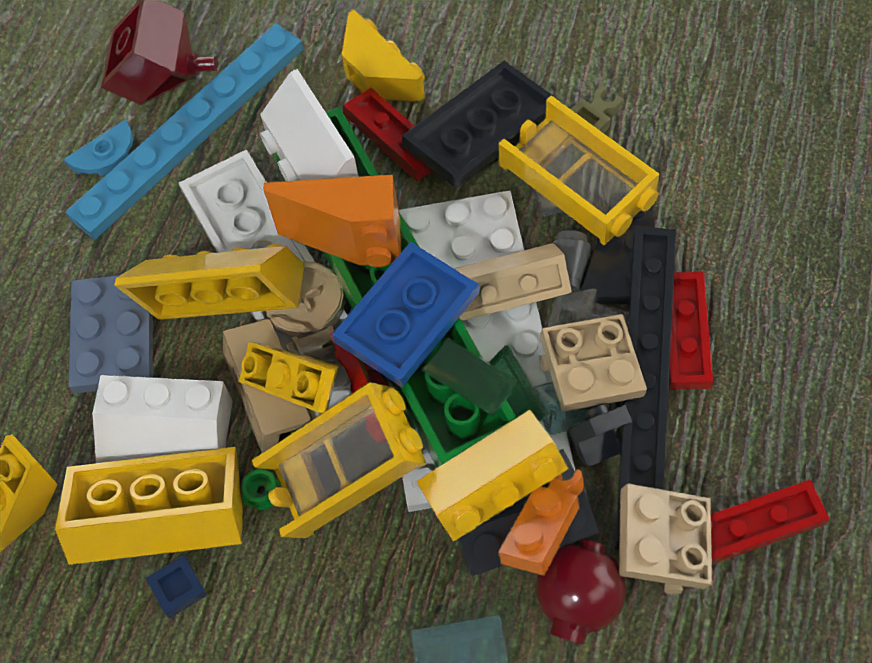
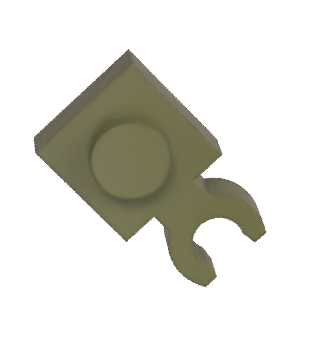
(598, 112)

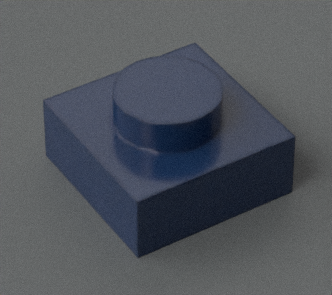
(176, 586)

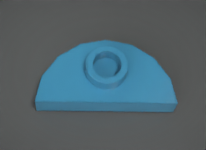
(103, 152)

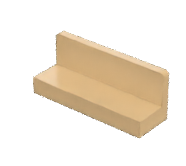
(517, 280)
(265, 412)

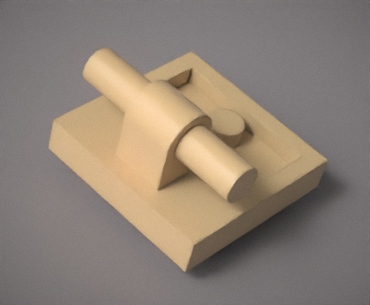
(591, 362)
(665, 538)

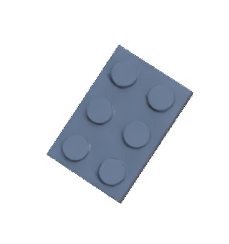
(107, 334)

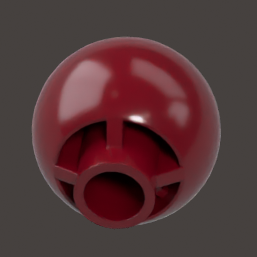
(581, 591)

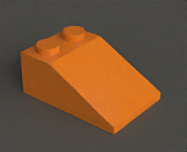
(340, 216)

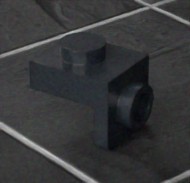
(595, 436)

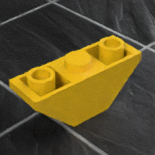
(379, 63)
(289, 376)
(23, 490)

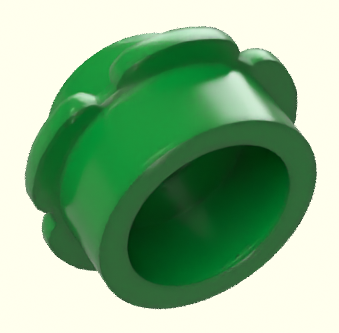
(252, 483)

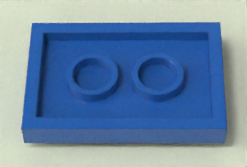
(406, 314)

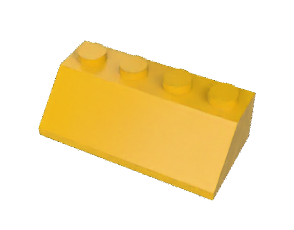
(216, 282)
(150, 506)

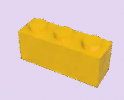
(492, 475)

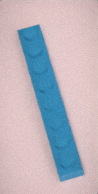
(184, 131)

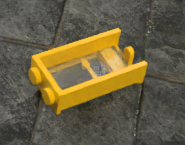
(581, 171)
(342, 458)

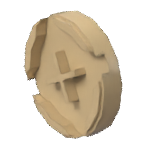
(319, 303)

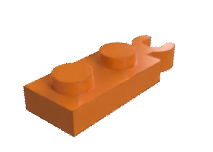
(542, 525)

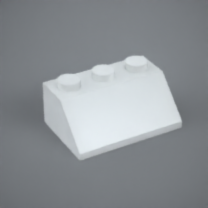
(304, 135)
(158, 417)

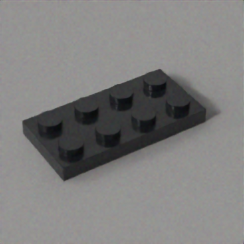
(468, 128)

